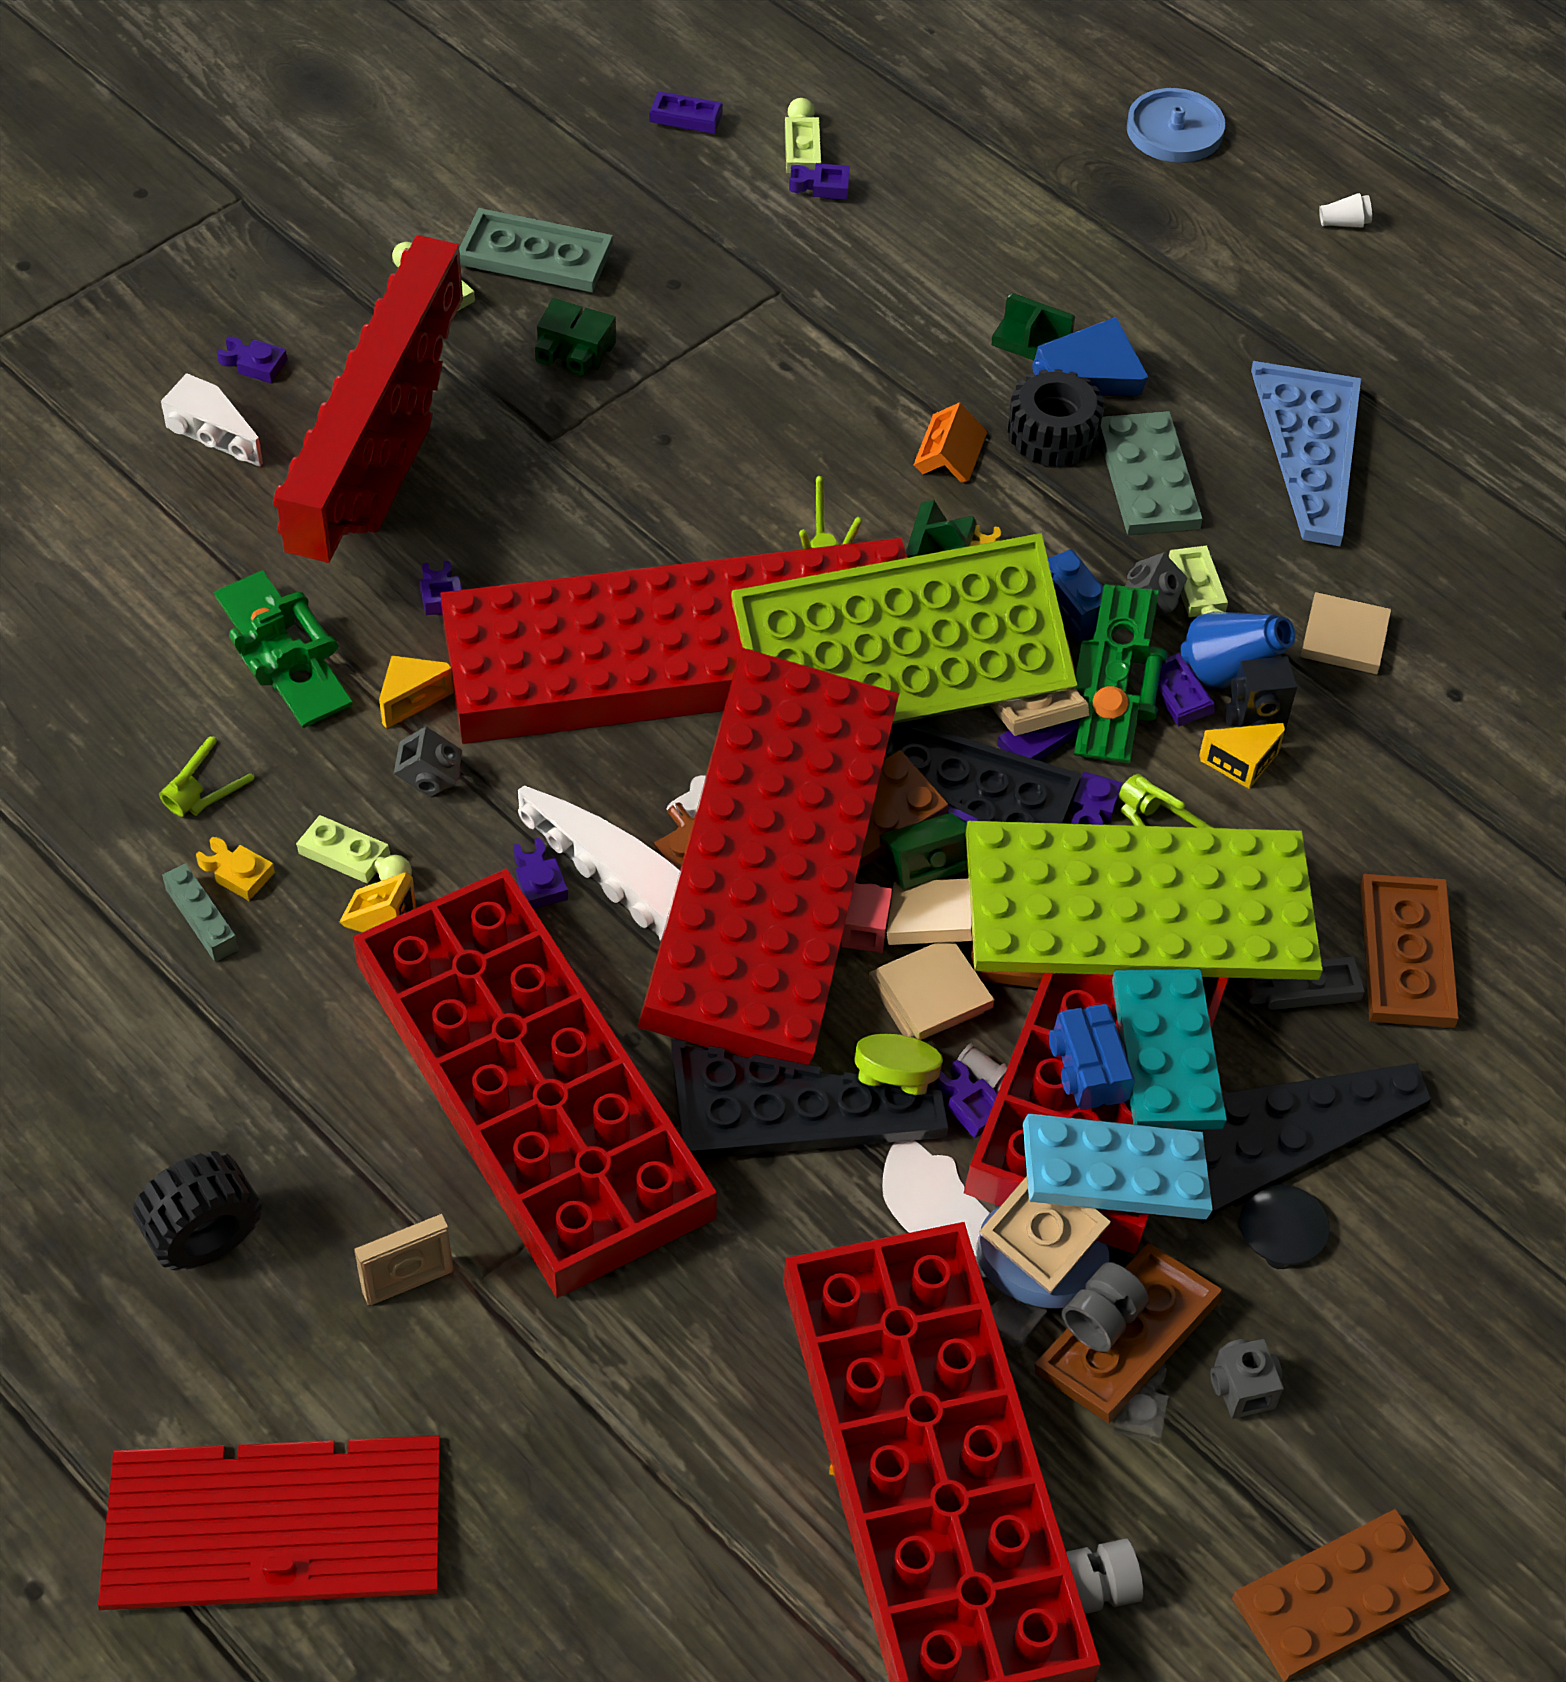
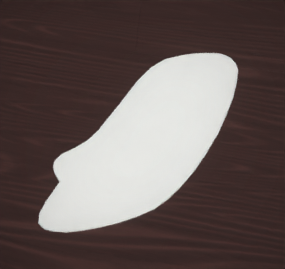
(927, 1192)

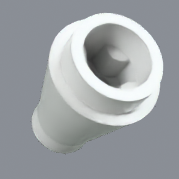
(1347, 212)

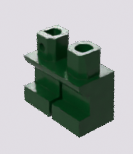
(574, 336)

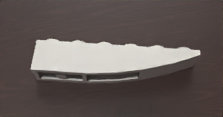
(609, 855)

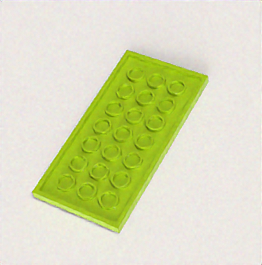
(933, 626)
(1140, 900)

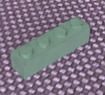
(200, 912)

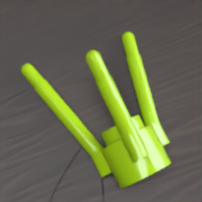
(825, 539)
(184, 790)
(1144, 797)

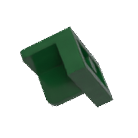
(1029, 326)
(936, 534)
(927, 850)

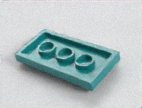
(1169, 1049)

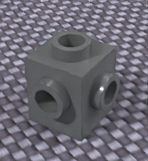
(1159, 574)
(428, 761)
(1247, 1377)

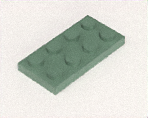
(535, 249)
(1149, 473)

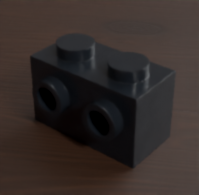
(1261, 693)

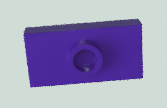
(686, 112)
(1183, 692)
(1039, 742)

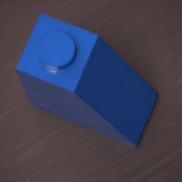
(1098, 354)

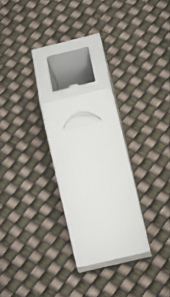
(209, 417)

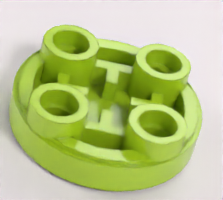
(897, 1062)

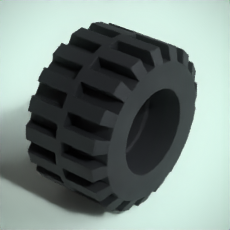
(1055, 417)
(197, 1210)

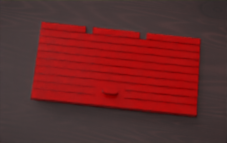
(271, 1523)

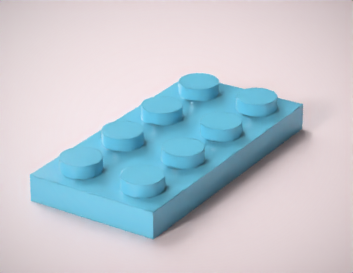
(1116, 1166)

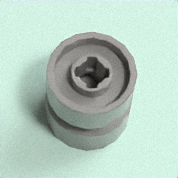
(1106, 1575)

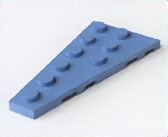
(1313, 437)

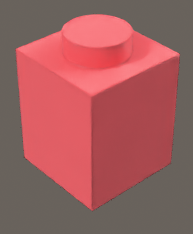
(867, 918)

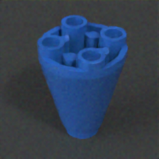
(1223, 639)

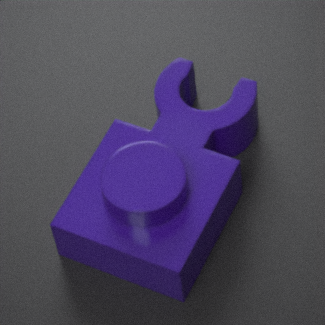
(825, 181)
(255, 361)
(433, 584)
(1095, 799)
(539, 878)
(969, 1101)

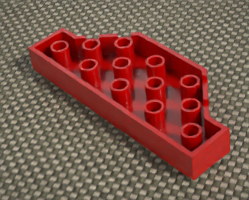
(376, 409)

